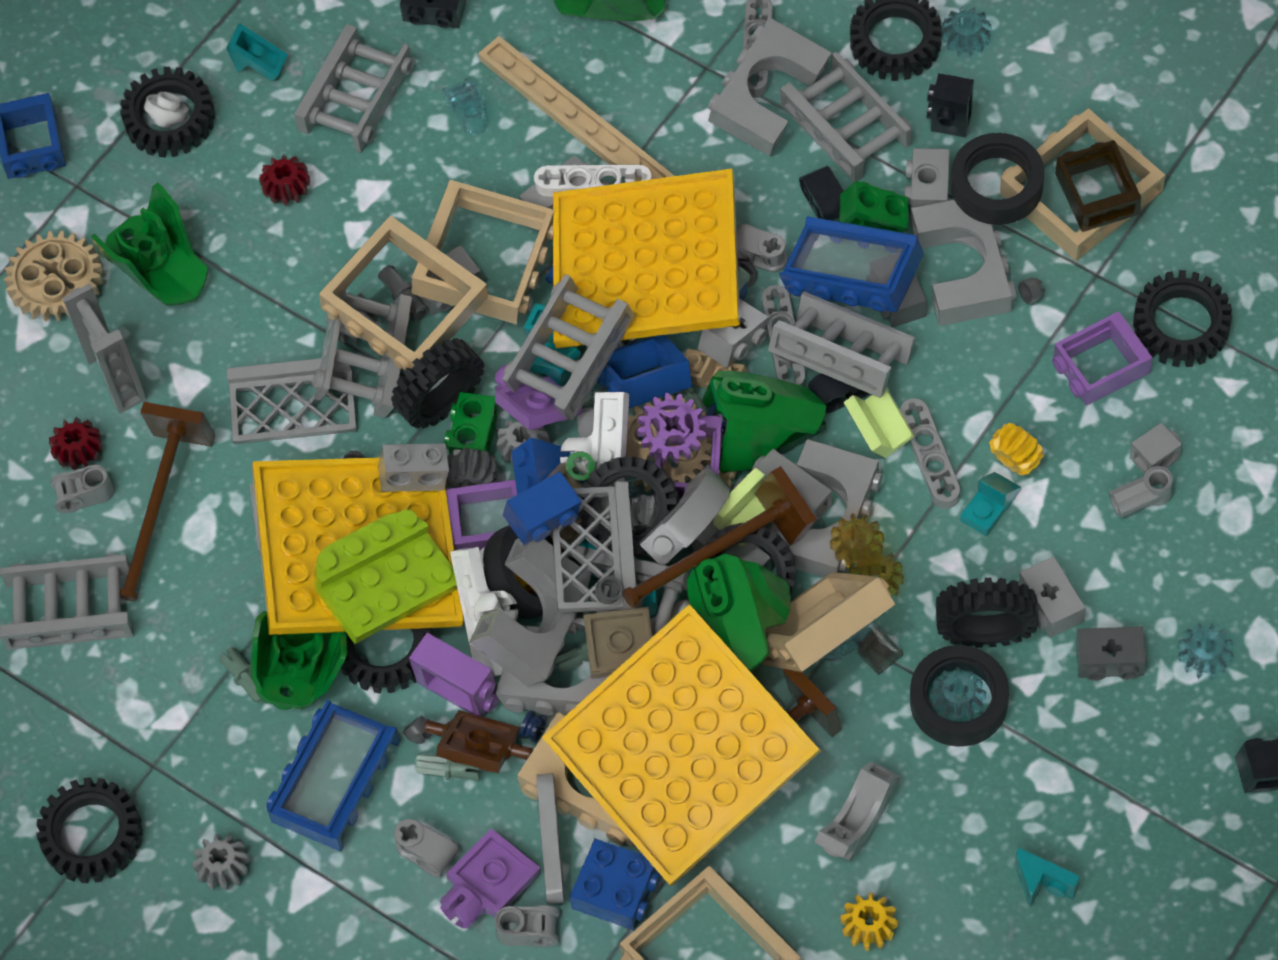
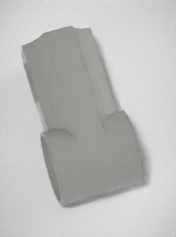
(1140, 492)

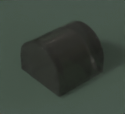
(879, 651)

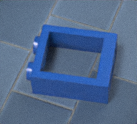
(23, 113)
(642, 356)

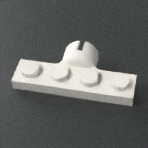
(607, 438)
(477, 598)

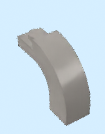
(697, 508)
(860, 812)

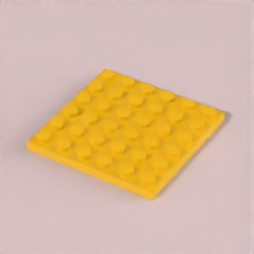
(654, 245)
(315, 503)
(681, 744)

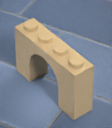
(586, 809)

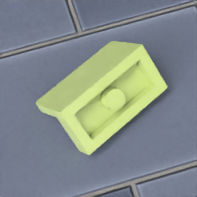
(880, 423)
(742, 502)

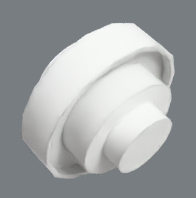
(166, 109)

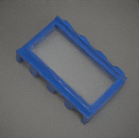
(852, 264)
(331, 774)

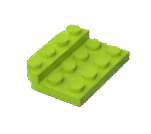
(382, 574)

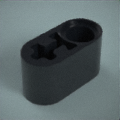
(822, 193)
(833, 392)

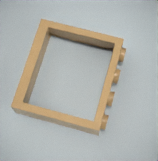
(497, 206)
(1079, 243)
(431, 258)
(826, 618)
(707, 882)

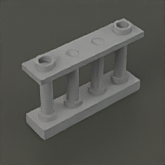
(336, 68)
(834, 140)
(398, 316)
(105, 348)
(837, 361)
(584, 371)
(643, 571)
(82, 626)

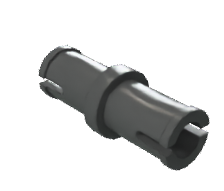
(398, 286)

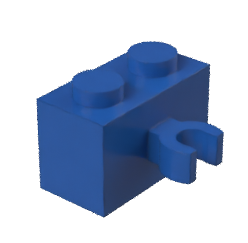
(542, 509)

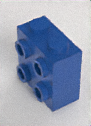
(534, 462)
(614, 885)

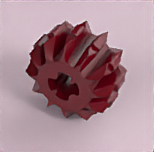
(284, 180)
(75, 443)

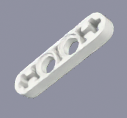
(591, 173)

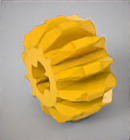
(1016, 449)
(855, 919)

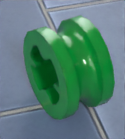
(589, 466)

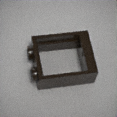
(1105, 210)

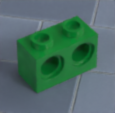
(874, 207)
(478, 428)

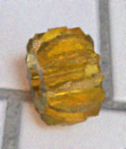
(869, 541)
(885, 568)

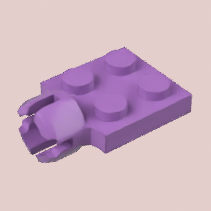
(527, 405)
(487, 880)

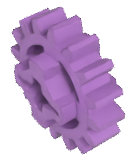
(681, 436)

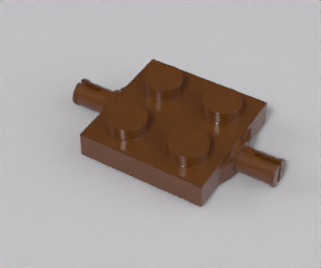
(477, 741)

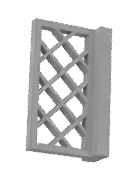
(284, 375)
(621, 545)

